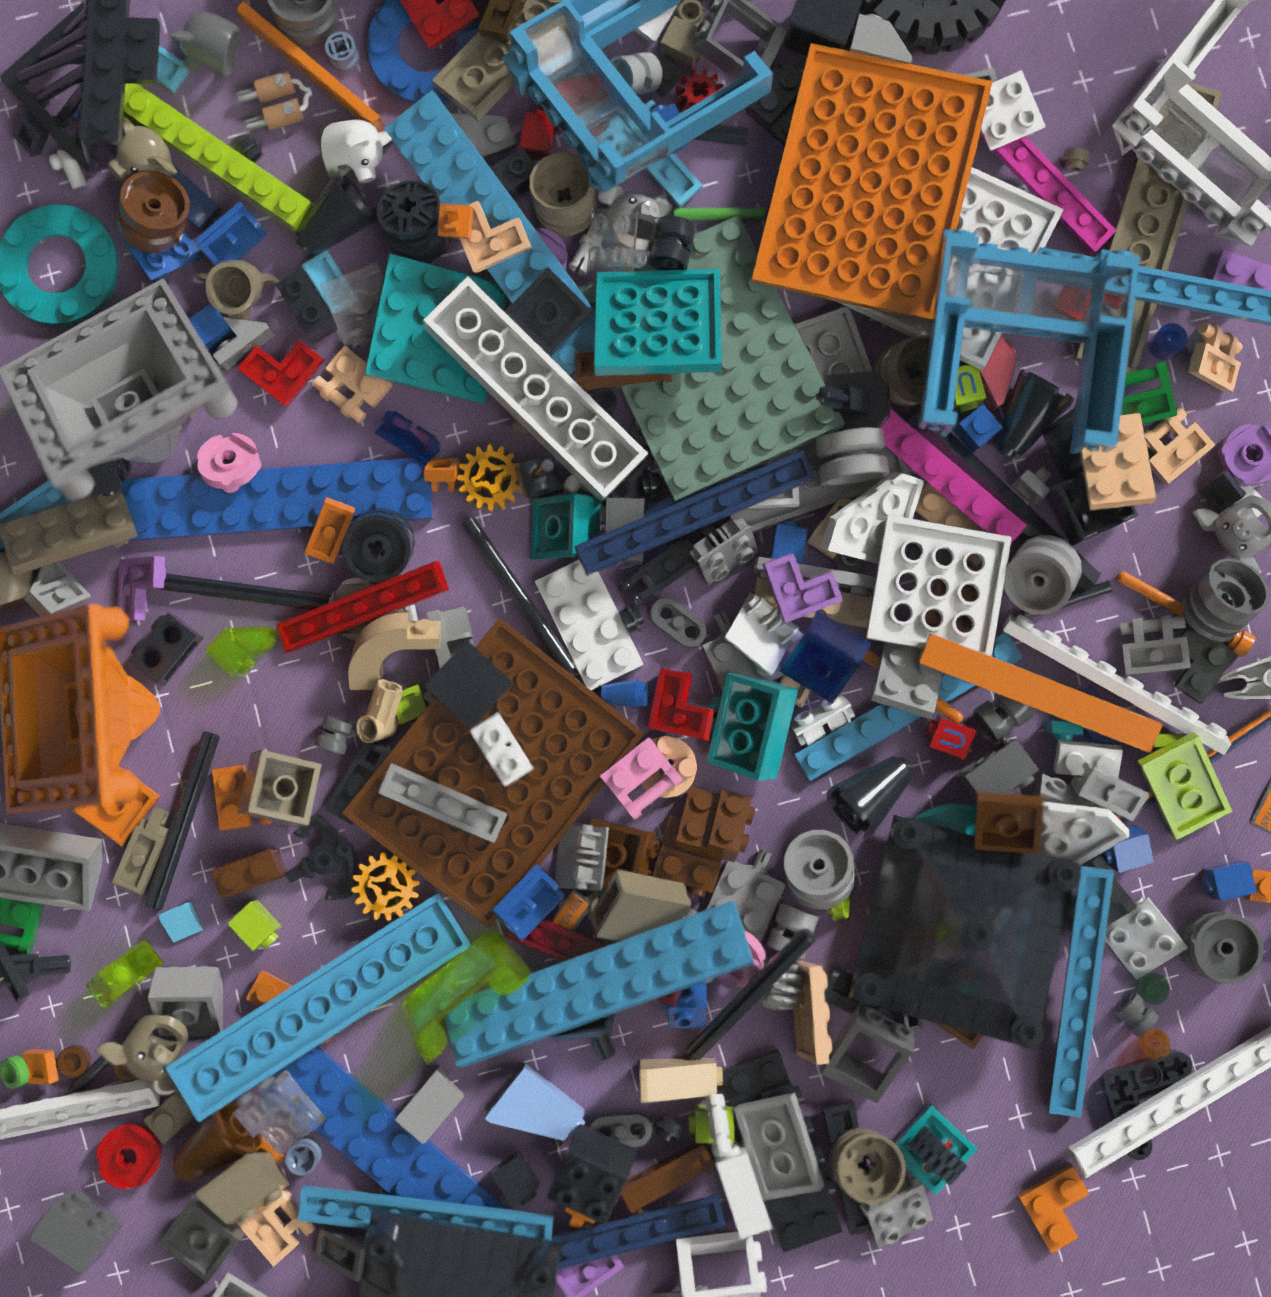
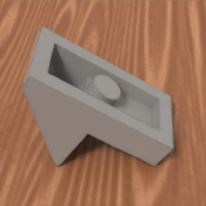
(248, 336)

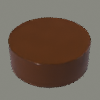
(73, 1061)

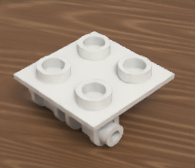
(1010, 112)
(761, 633)
(1143, 939)

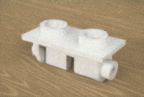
(809, 724)

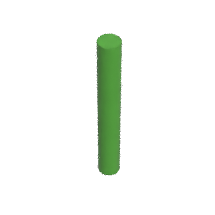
(744, 213)

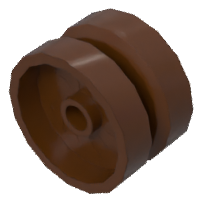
(152, 211)

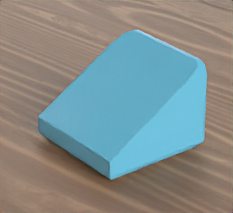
(181, 922)

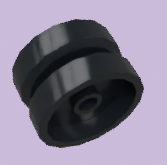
(373, 562)

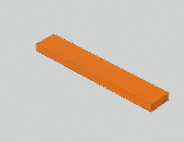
(308, 66)

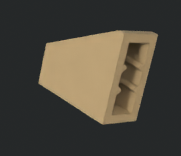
(679, 1078)

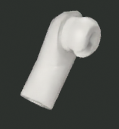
(71, 168)

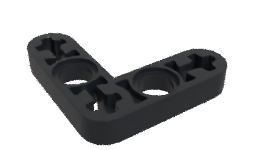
(1133, 1086)

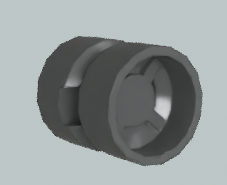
(1014, 715)

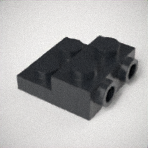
(776, 108)

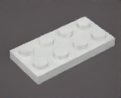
(589, 624)

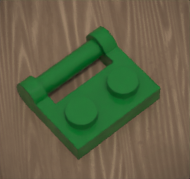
(1152, 403)
(20, 915)

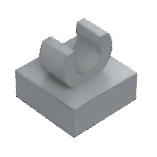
(1032, 485)

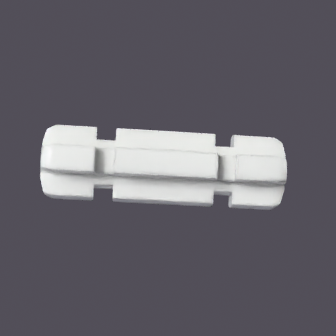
(718, 1125)

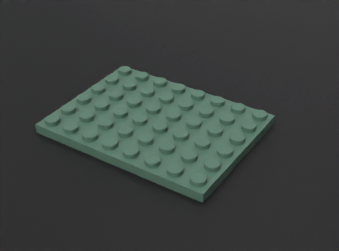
(762, 401)

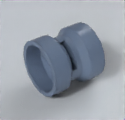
(345, 58)
(300, 1161)

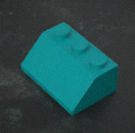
(752, 726)

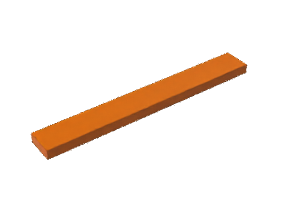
(1039, 692)

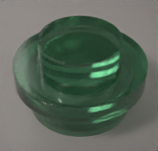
(1153, 988)

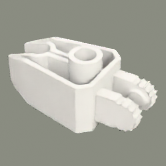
(1254, 671)

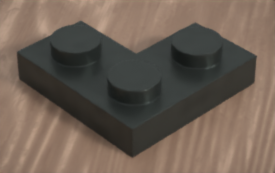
(1207, 664)

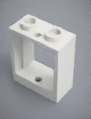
(506, 760)
(743, 1191)
(720, 1243)

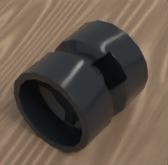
(672, 242)

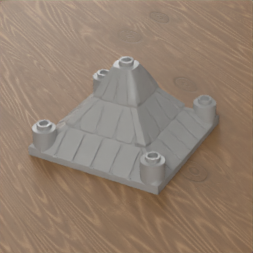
(115, 388)

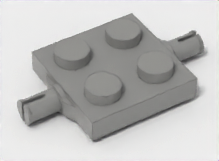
(726, 658)
(752, 891)

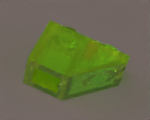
(239, 647)
(124, 974)

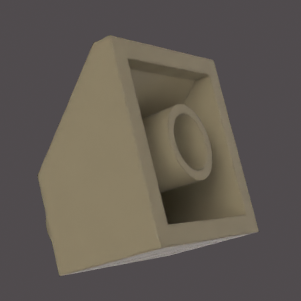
(244, 1188)

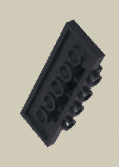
(797, 1217)

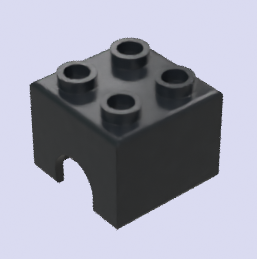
(821, 23)
(1074, 514)
(592, 1174)

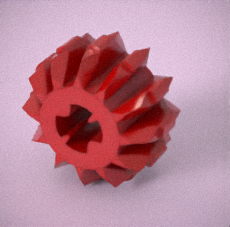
(696, 85)

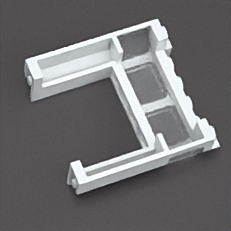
(1194, 142)

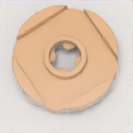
(683, 761)

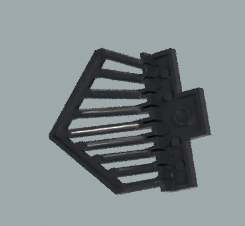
(111, 54)

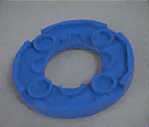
(386, 60)

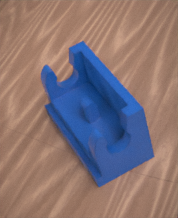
(231, 235)
(528, 903)

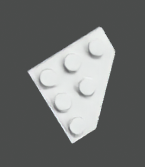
(860, 525)
(1079, 831)

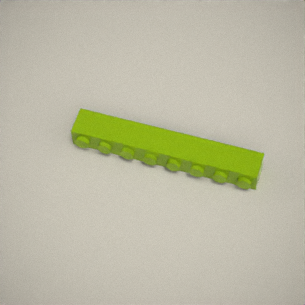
(216, 158)

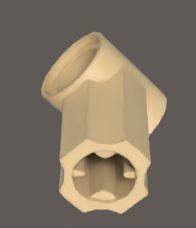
(380, 717)

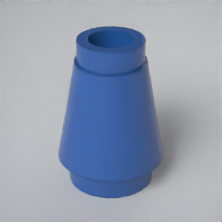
(625, 693)

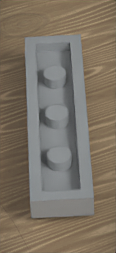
(858, 583)
(442, 803)

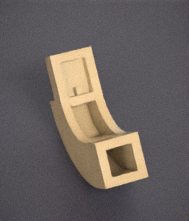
(384, 637)

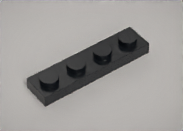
(838, 1120)

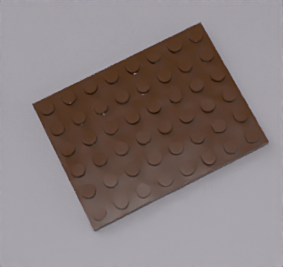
(563, 733)

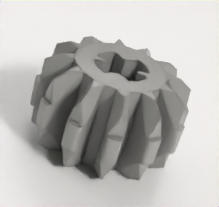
(785, 991)

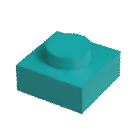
(1063, 730)

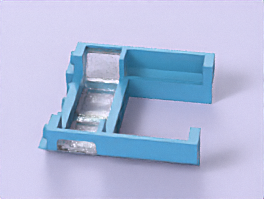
(584, 95)
(1039, 299)

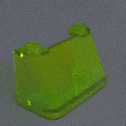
(487, 960)

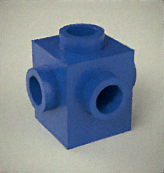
(690, 1009)

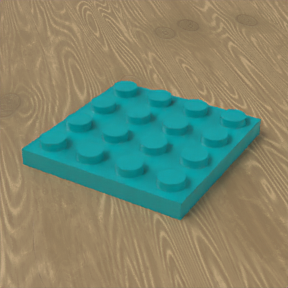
(658, 322)
(399, 344)

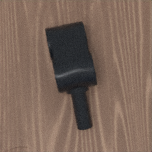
(539, 478)

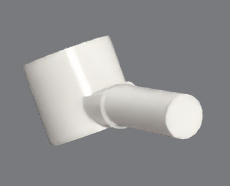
(573, 485)

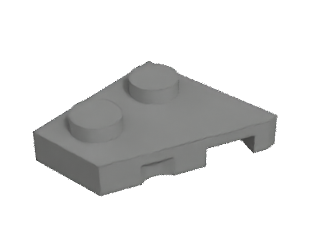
(489, 135)
(55, 591)

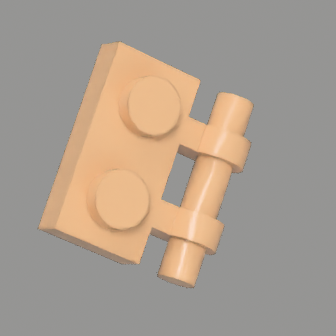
(1216, 365)
(349, 370)
(1181, 452)
(271, 1234)

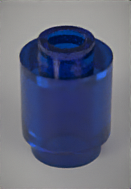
(1168, 341)

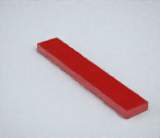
(362, 607)

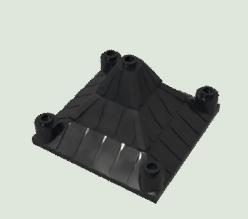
(963, 932)
(453, 1260)

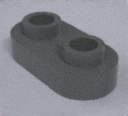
(679, 621)
(620, 1127)

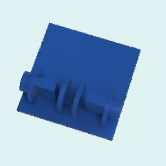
(160, 264)

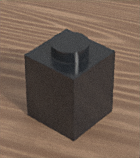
(516, 1179)

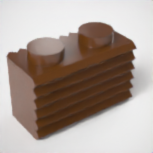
(249, 872)

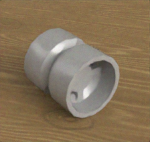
(640, 71)
(793, 919)

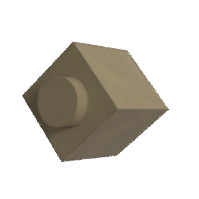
(678, 43)

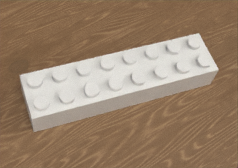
(534, 389)

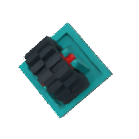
(934, 1149)

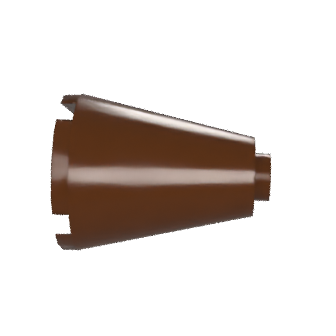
(214, 1145)

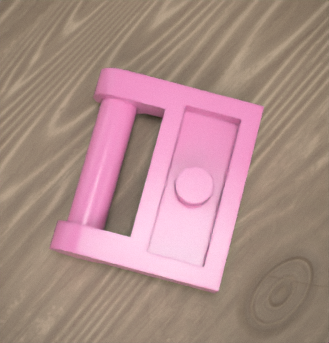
(635, 769)

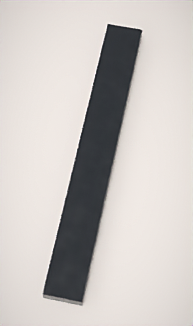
(979, 472)

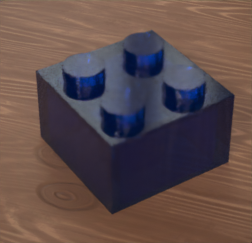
(825, 657)

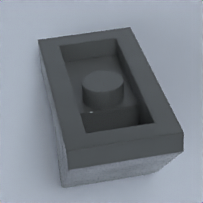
(341, 1252)

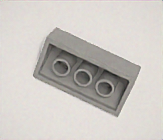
(49, 867)

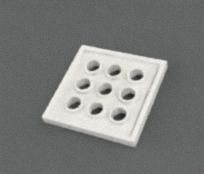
(961, 543)

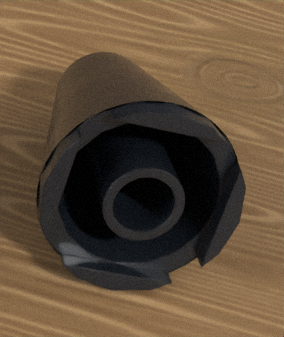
(335, 216)
(1029, 411)
(871, 794)

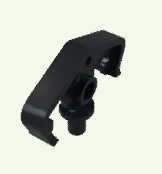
(331, 856)

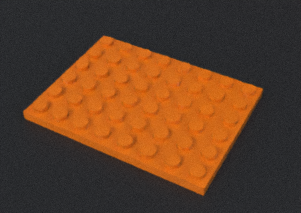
(871, 181)

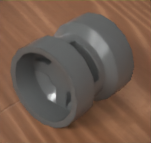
(334, 735)
(1136, 1014)

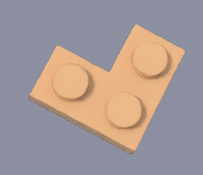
(493, 245)

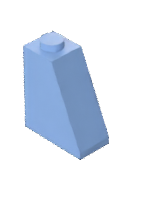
(536, 1107)

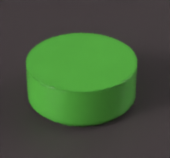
(14, 1072)

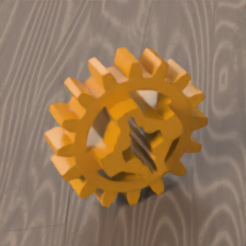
(476, 483)
(381, 900)

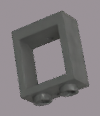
(744, 12)
(858, 1075)

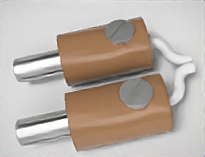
(281, 113)

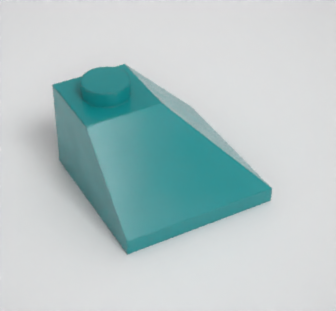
(562, 524)

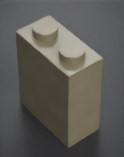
(637, 905)

